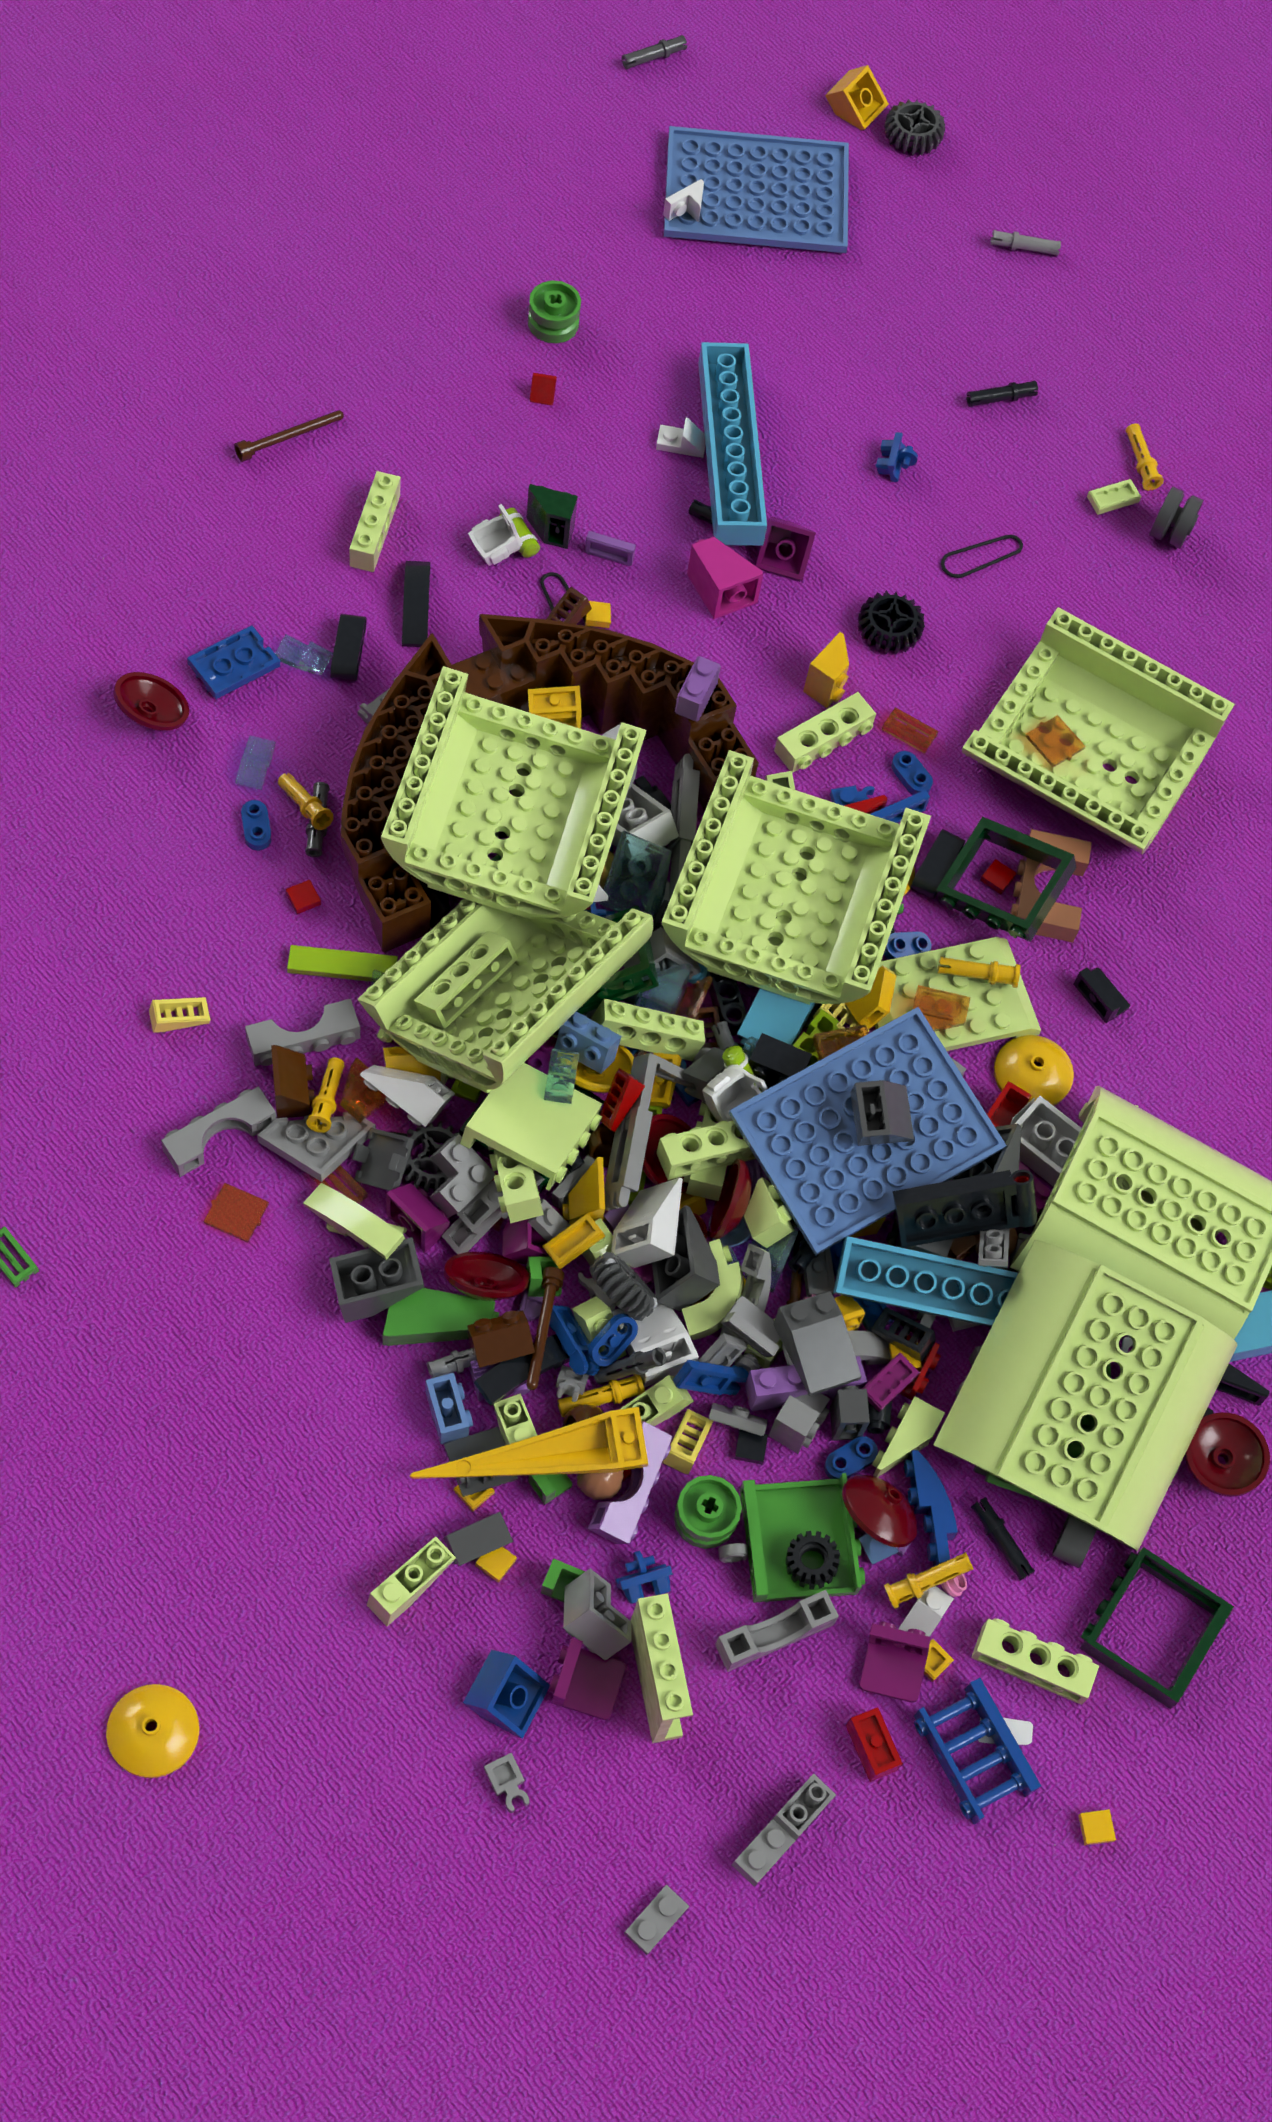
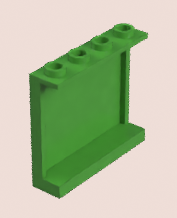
(777, 1515)

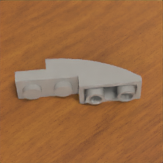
(477, 1218)
(994, 1248)
(783, 1830)

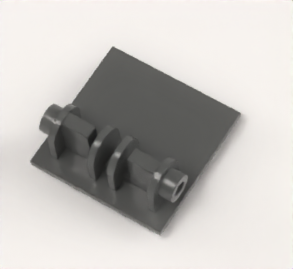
(474, 1445)

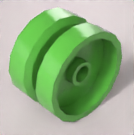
(554, 311)
(719, 1499)

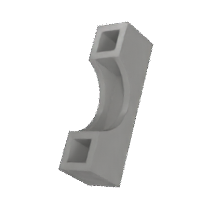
(335, 1027)
(248, 1113)
(790, 1626)

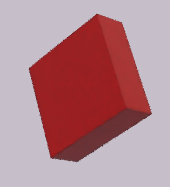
(998, 876)
(303, 896)

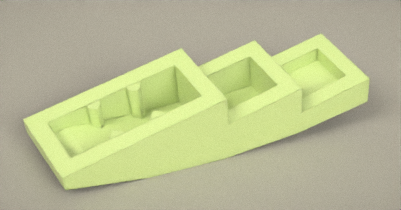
(354, 1220)

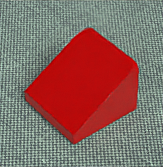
(543, 389)

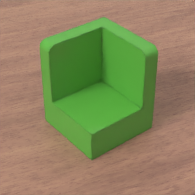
(534, 1268)
(550, 1486)
(557, 1578)

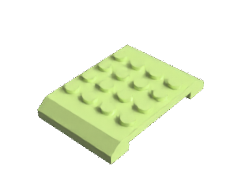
(993, 1010)

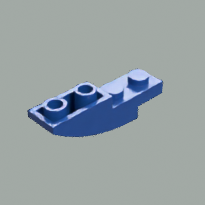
(930, 1498)

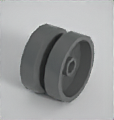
(1178, 518)

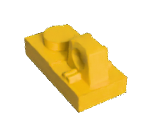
(662, 1088)

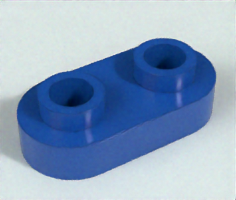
(910, 772)
(256, 823)
(907, 943)
(614, 1340)
(851, 1457)

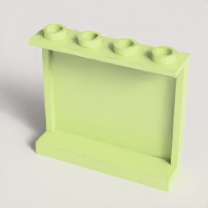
(533, 1129)
(660, 1667)

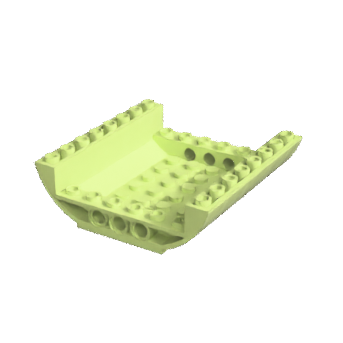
(1126, 715)
(460, 797)
(743, 880)
(583, 942)
(1156, 1240)
(1049, 1370)

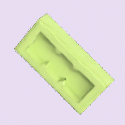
(1114, 496)

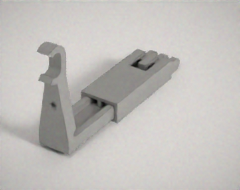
(684, 813)
(633, 1132)

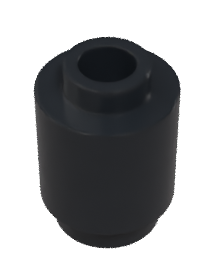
(879, 1420)

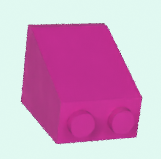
(723, 577)

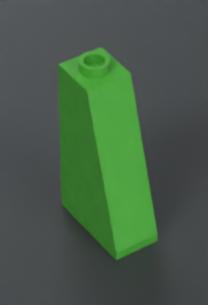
(433, 1317)

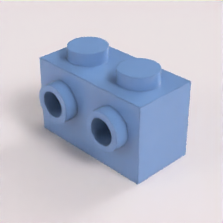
(589, 1037)
(447, 1408)

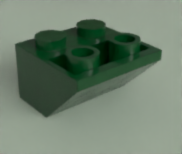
(552, 514)

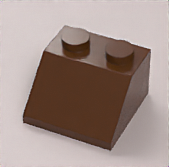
(291, 1083)
(500, 1338)

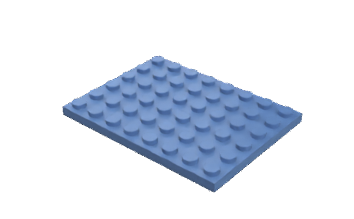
(761, 189)
(809, 1139)

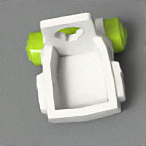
(503, 536)
(733, 1085)

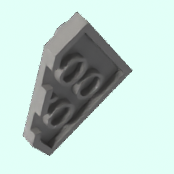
(315, 1151)

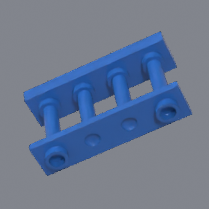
(1006, 1750)

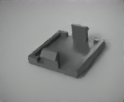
(383, 1159)

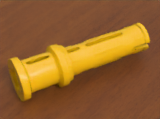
(1146, 465)
(309, 805)
(992, 972)
(324, 1103)
(614, 1392)
(915, 1585)

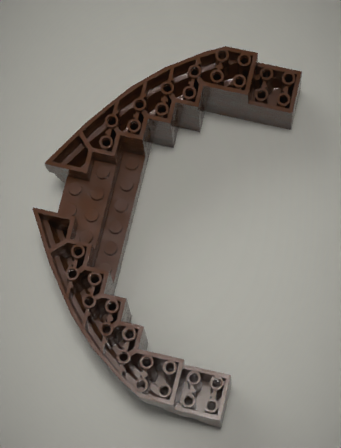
(618, 683)

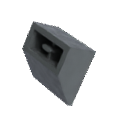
(881, 1113)

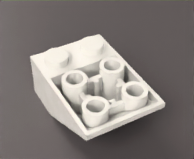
(415, 1093)
(649, 1225)
(664, 1331)

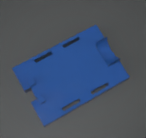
(233, 662)

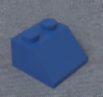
(507, 1693)

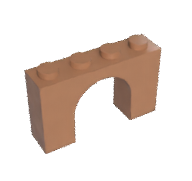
(1062, 919)

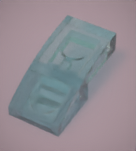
(305, 657)
(255, 762)
(561, 1076)

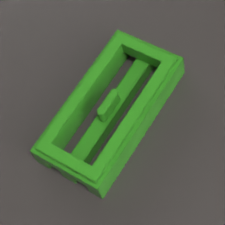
(23, 1274)

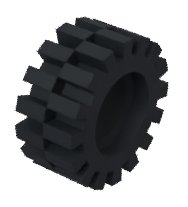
(807, 1575)

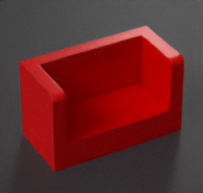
(1008, 1104)
(873, 1744)

